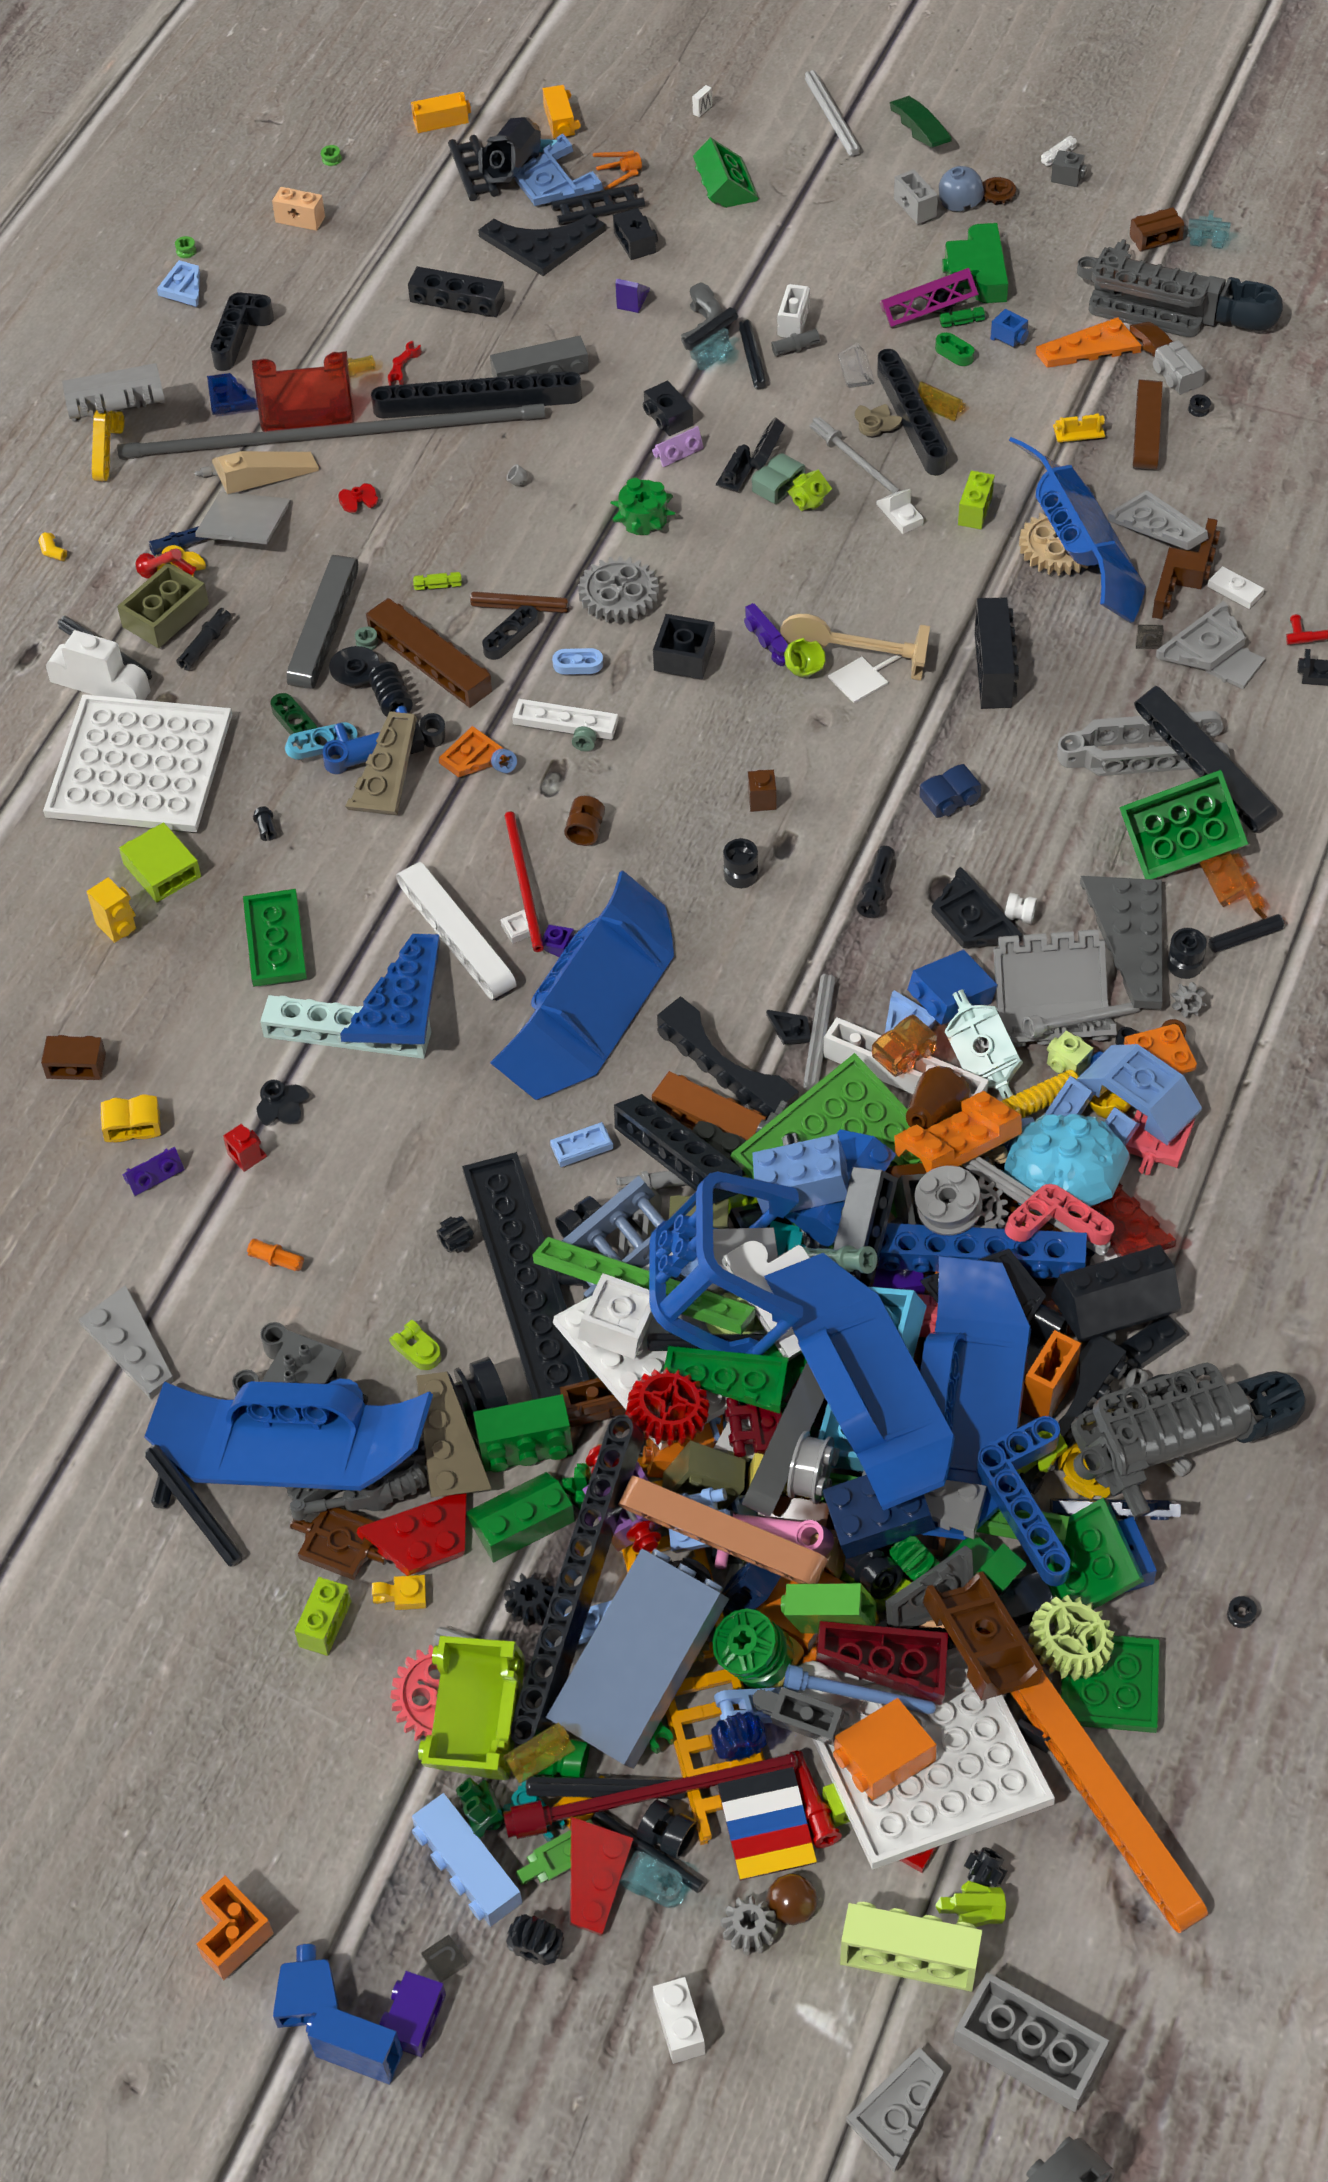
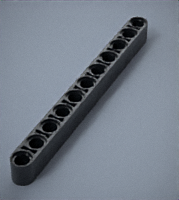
(577, 1565)

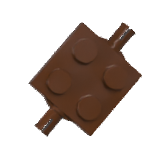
(334, 1544)

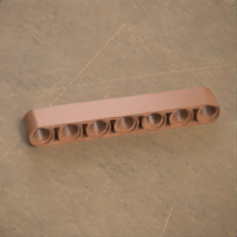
(723, 1532)

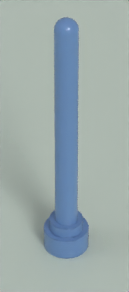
(797, 1680)

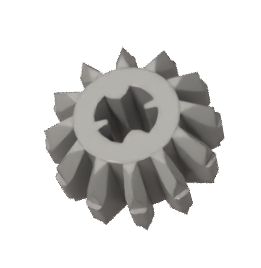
(749, 1937)

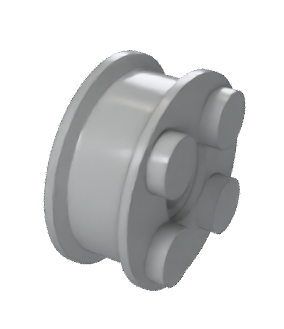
(944, 1184)
(811, 1467)

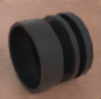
(479, 1391)

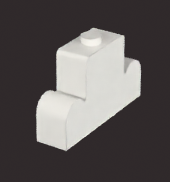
(96, 668)
(751, 1264)

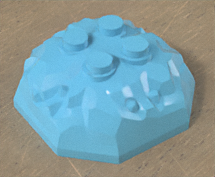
(1071, 1153)

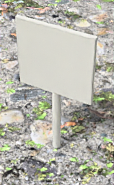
(860, 678)

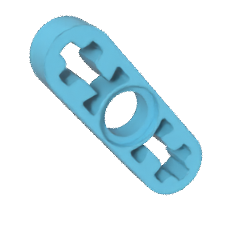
(312, 748)

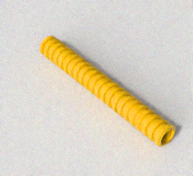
(1039, 1095)

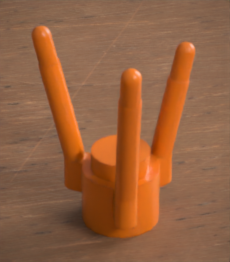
(630, 163)

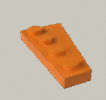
(1090, 343)

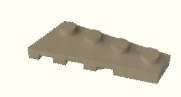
(384, 776)
(448, 1444)

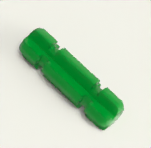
(962, 317)

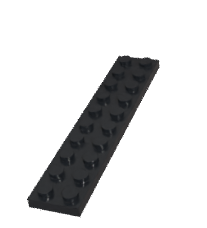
(526, 1289)

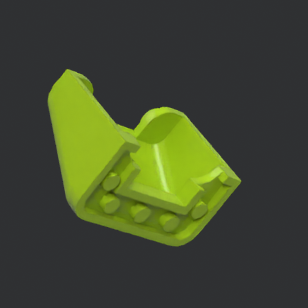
(474, 1706)

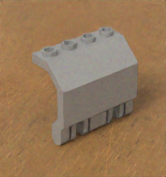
(113, 391)

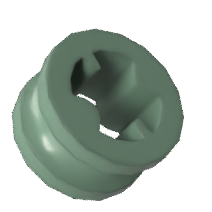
(366, 637)
(584, 738)

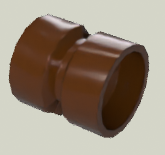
(584, 820)

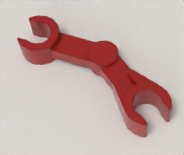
(398, 362)

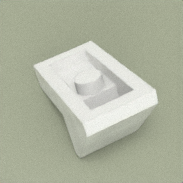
(901, 511)

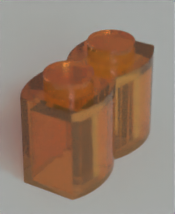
(904, 1045)

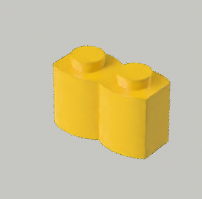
(130, 1118)

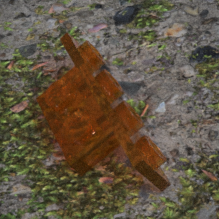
(1231, 882)

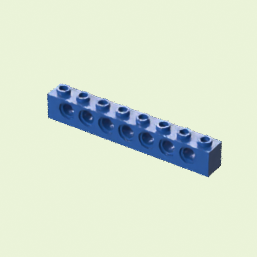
(981, 1242)

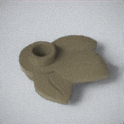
(876, 420)

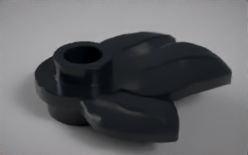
(281, 1106)

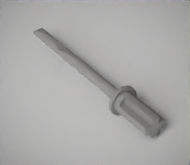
(833, 438)

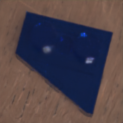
(228, 395)

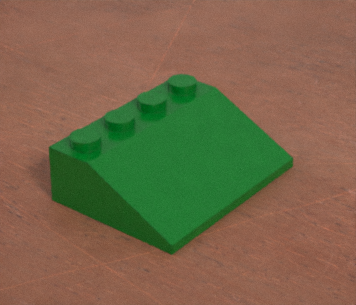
(1183, 825)

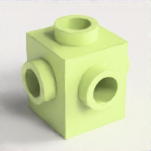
(1069, 1053)

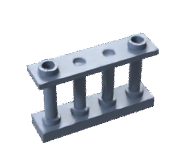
(614, 1215)

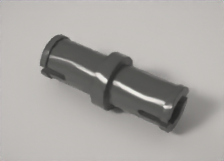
(795, 342)

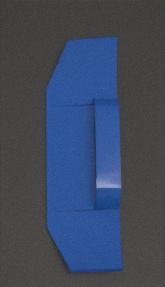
(1088, 534)
(591, 993)
(976, 1365)
(868, 1379)
(285, 1435)

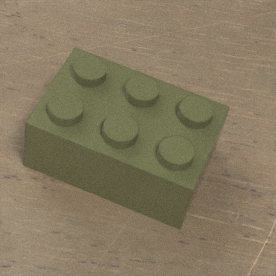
(163, 605)

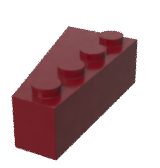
(887, 1656)

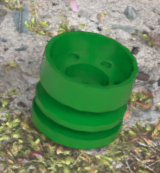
(753, 1648)

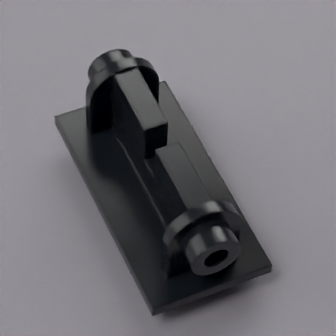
(736, 469)

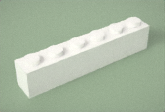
(847, 1038)

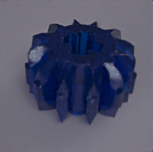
(738, 1736)

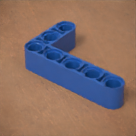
(1021, 1498)

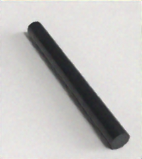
(609, 1823)

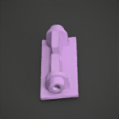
(679, 446)

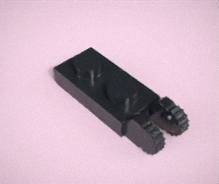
(1152, 1342)

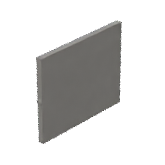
(243, 517)

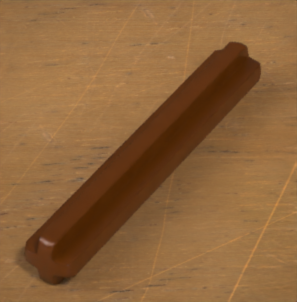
(514, 601)

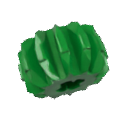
(913, 1557)

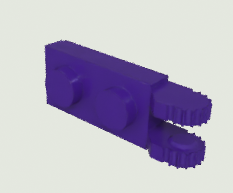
(766, 633)

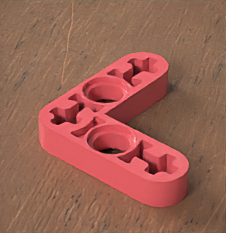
(1049, 1203)

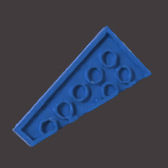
(401, 1000)

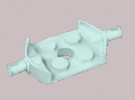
(977, 1022)

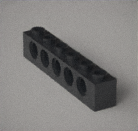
(672, 1143)

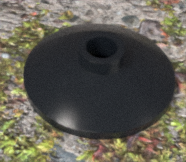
(353, 665)

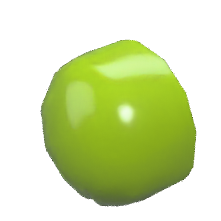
(804, 657)

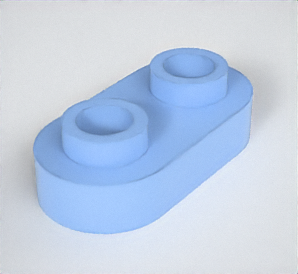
(577, 661)

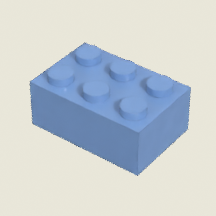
(812, 1167)

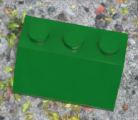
(724, 175)
(521, 1516)

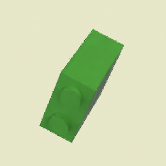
(840, 1603)

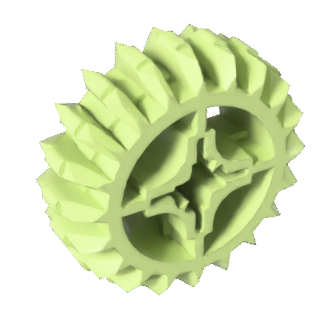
(1067, 1648)

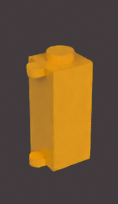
(559, 111)
(440, 112)

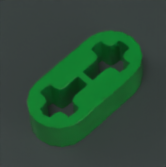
(954, 349)

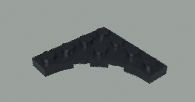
(542, 248)

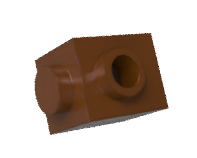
(762, 790)

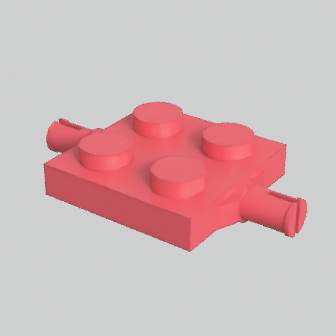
(1152, 1149)

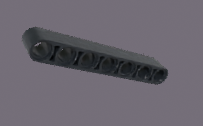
(913, 411)
(1204, 756)

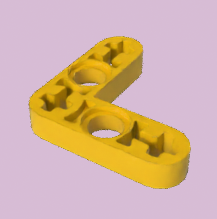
(103, 426)

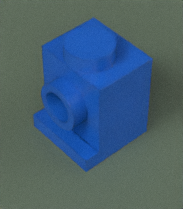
(1009, 328)

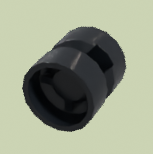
(740, 863)
(1186, 953)
(572, 1219)
(875, 1572)
(677, 1833)

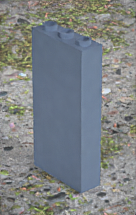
(638, 1657)

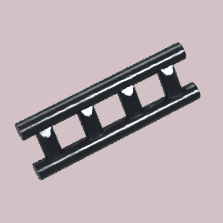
(467, 176)
(605, 195)

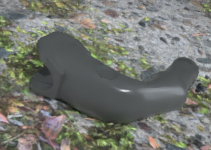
(705, 303)

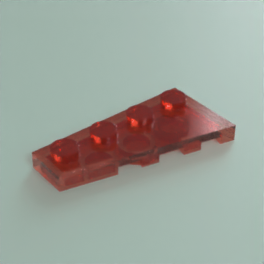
(1132, 1225)

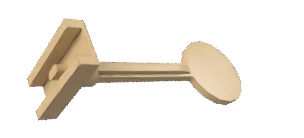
(815, 629)

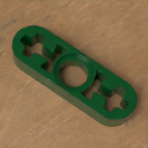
(294, 711)

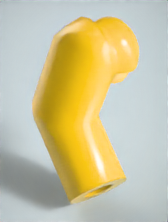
(49, 549)

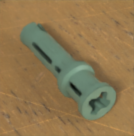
(849, 1258)

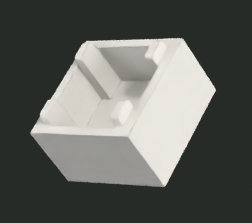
(616, 1316)

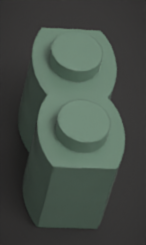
(776, 478)

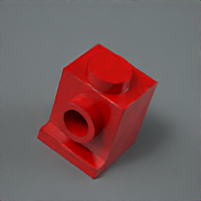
(244, 1147)

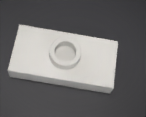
(1235, 587)

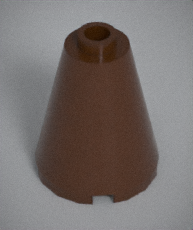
(936, 1097)

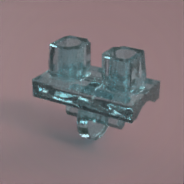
(1209, 228)
(712, 349)

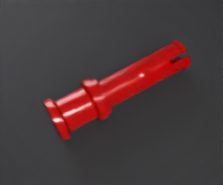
(816, 1811)

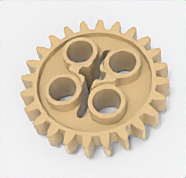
(1043, 547)

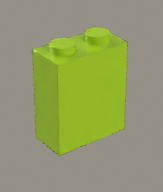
(160, 862)

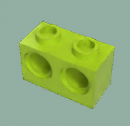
(976, 500)
(323, 1616)

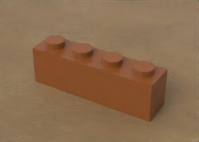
(694, 1103)

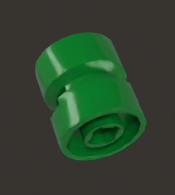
(572, 1764)

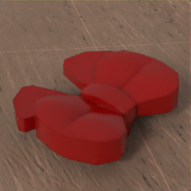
(349, 498)

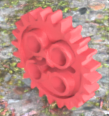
(417, 1717)

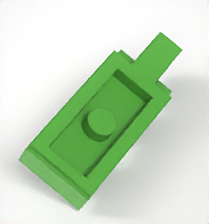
(548, 1860)

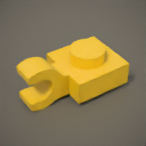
(406, 1593)

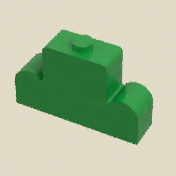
(984, 258)

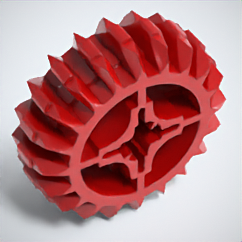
(684, 1416)

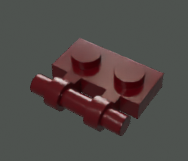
(762, 1424)

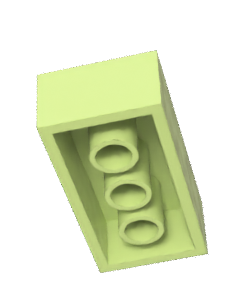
(910, 1946)

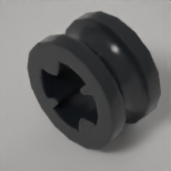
(1199, 400)
(1232, 1612)

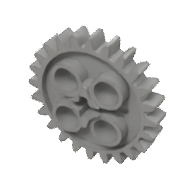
(618, 589)

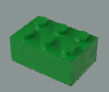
(523, 1433)

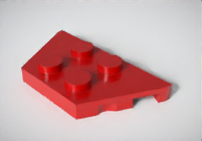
(421, 1535)

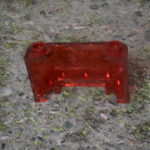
(304, 395)

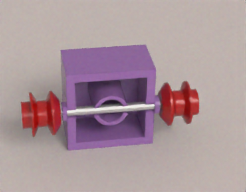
(630, 1527)

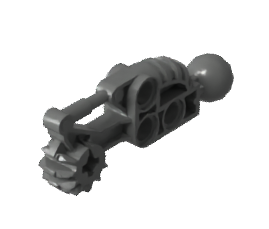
(395, 1484)

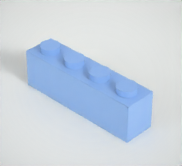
(466, 1859)

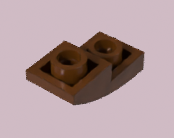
(1150, 335)

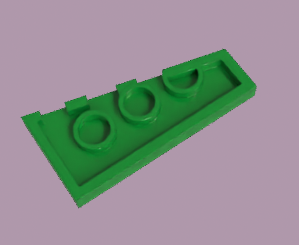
(739, 1376)

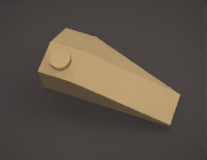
(258, 468)

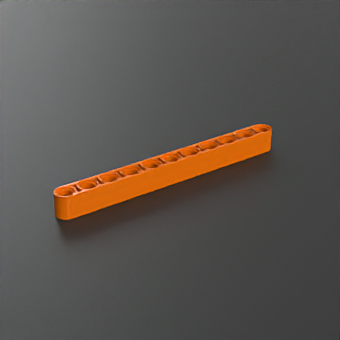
(1111, 1804)

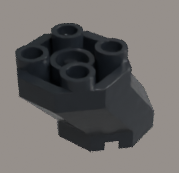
(509, 150)

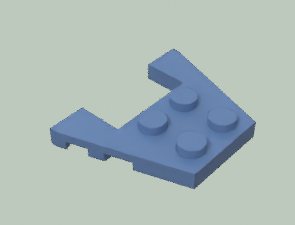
(546, 181)

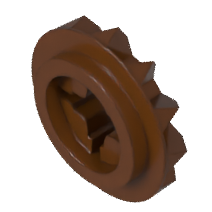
(1004, 186)

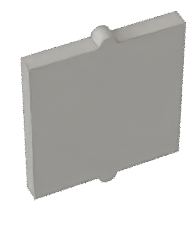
(1238, 667)

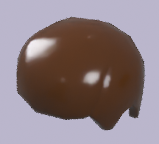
(792, 1899)

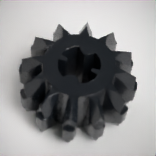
(518, 1600)
(535, 1939)

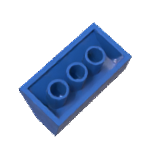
(860, 1152)

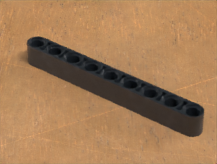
(476, 394)

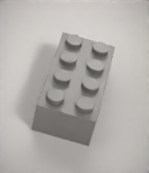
(1030, 2041)

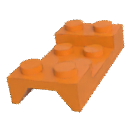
(964, 1136)

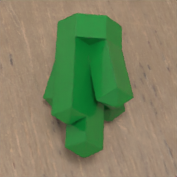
(574, 1486)

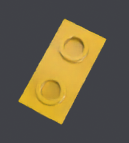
(1071, 429)

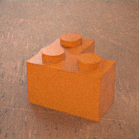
(238, 1928)

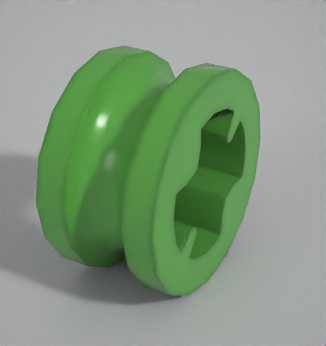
(326, 156)
(185, 247)

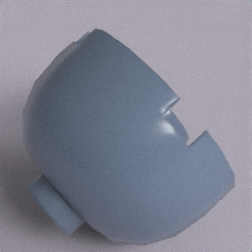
(960, 188)

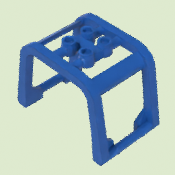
(675, 1237)

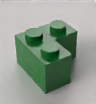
(998, 1565)

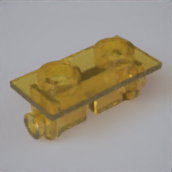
(940, 401)
(539, 1752)

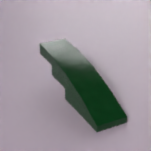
(921, 121)

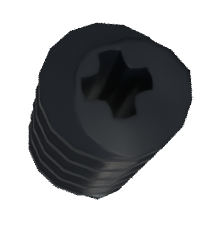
(389, 688)

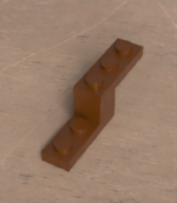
(1185, 569)

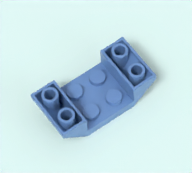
(1147, 1086)

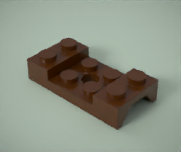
(997, 1660)

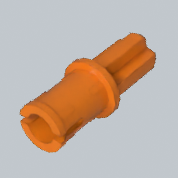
(274, 1255)

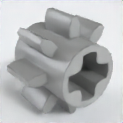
(1186, 992)

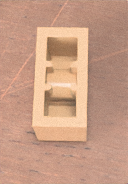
(298, 208)

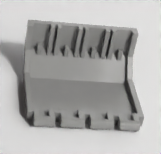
(1051, 983)

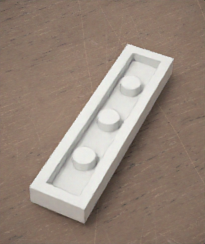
(564, 718)

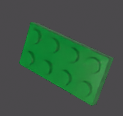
(274, 937)

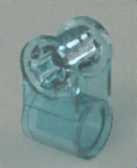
(648, 1877)

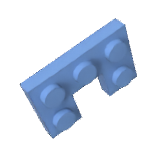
(1074, 1099)

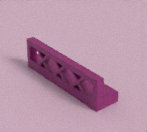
(926, 289)

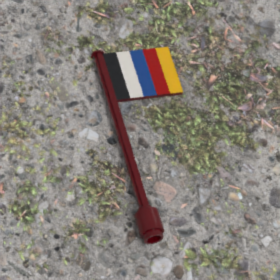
(757, 1800)

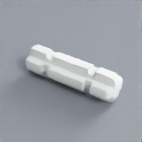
(1067, 144)

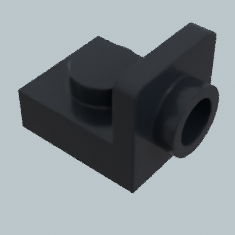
(1313, 670)

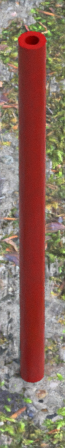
(524, 883)

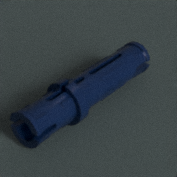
(179, 539)

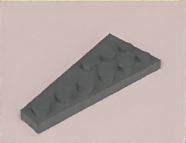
(1132, 929)

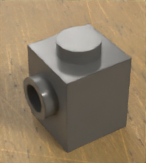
(1068, 168)

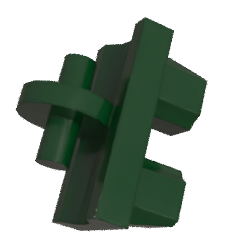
(480, 1806)

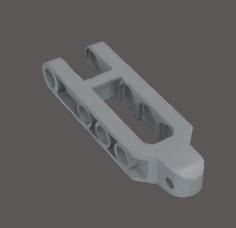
(1084, 752)

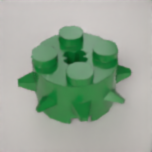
(642, 506)

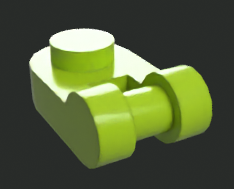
(424, 1353)

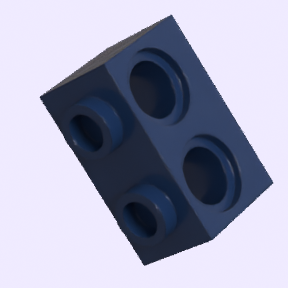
(749, 1588)

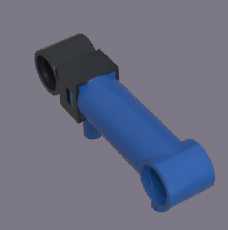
(358, 749)

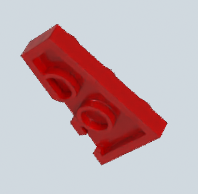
(596, 1869)

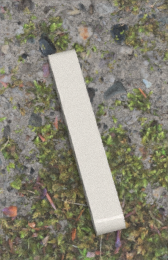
(456, 930)

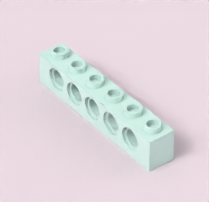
(321, 1025)

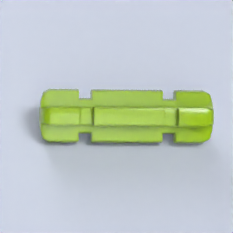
(436, 581)

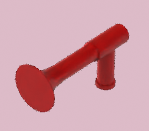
(147, 564)
(1299, 636)

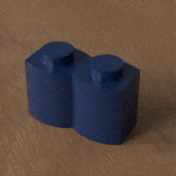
(950, 790)

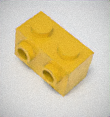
(112, 909)

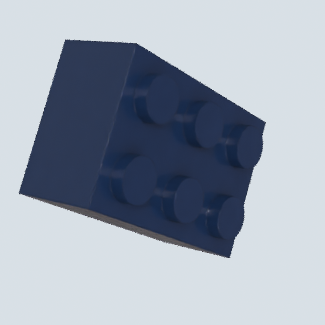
(864, 1524)

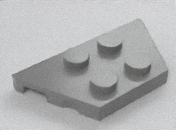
(1205, 641)

